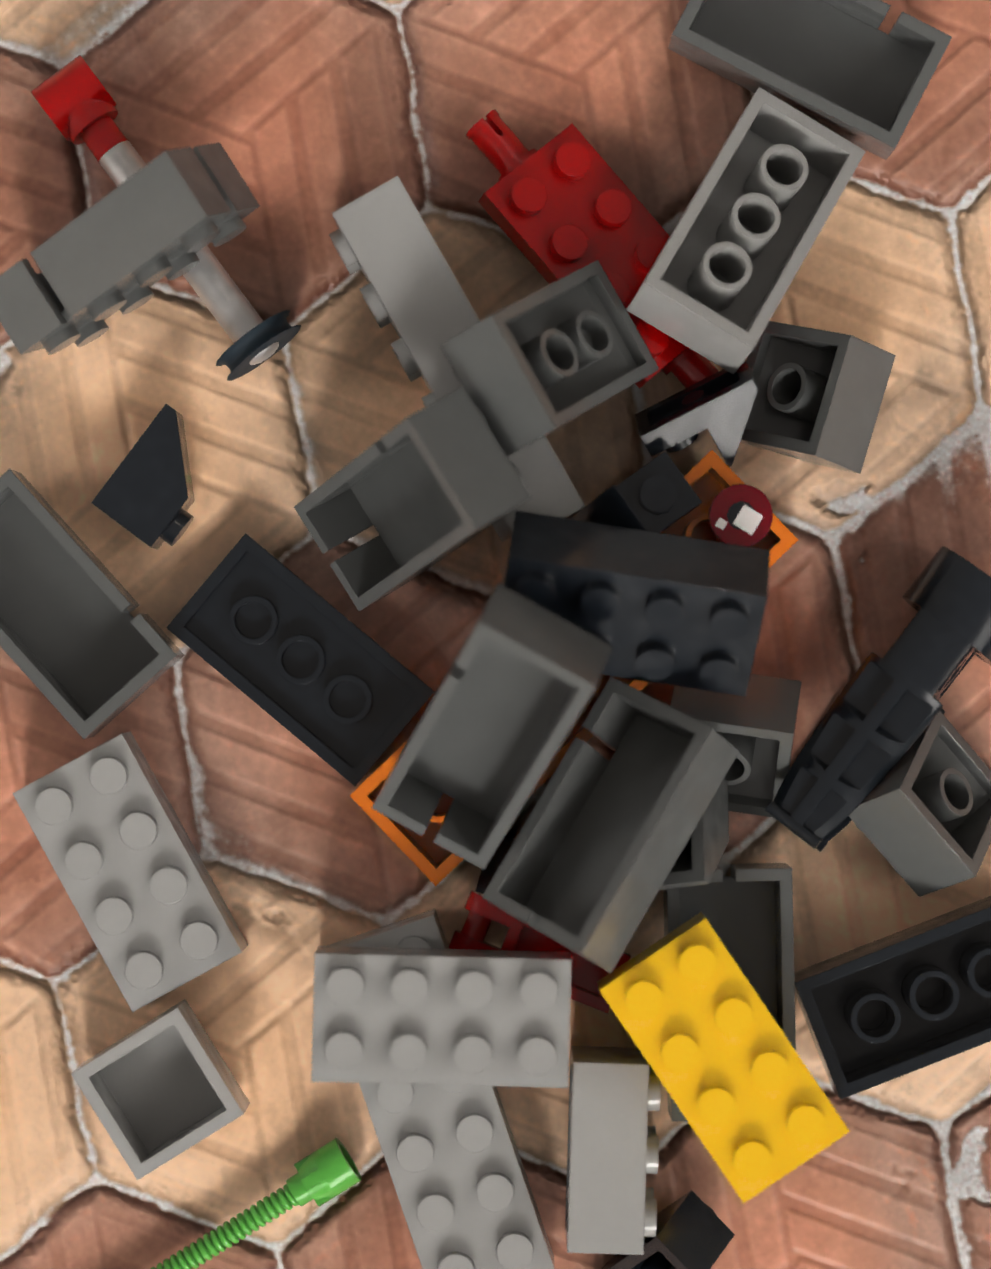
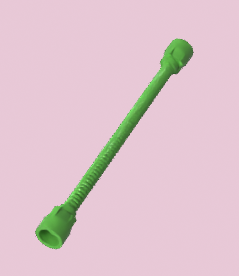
(319, 1178)

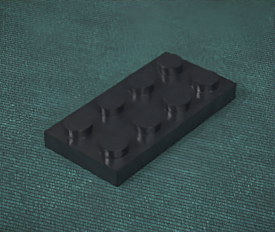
(300, 659)

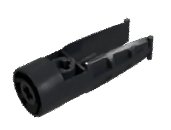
(888, 701)

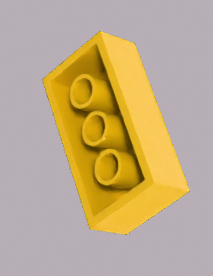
(722, 1057)

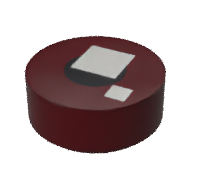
(740, 515)

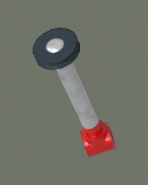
(86, 115)

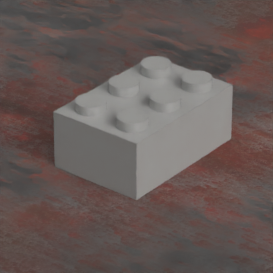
(610, 1151)

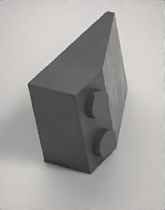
(549, 357)

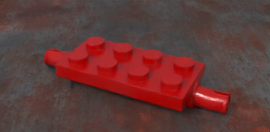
(571, 210)

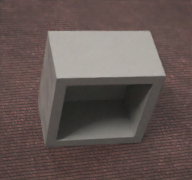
(161, 1089)

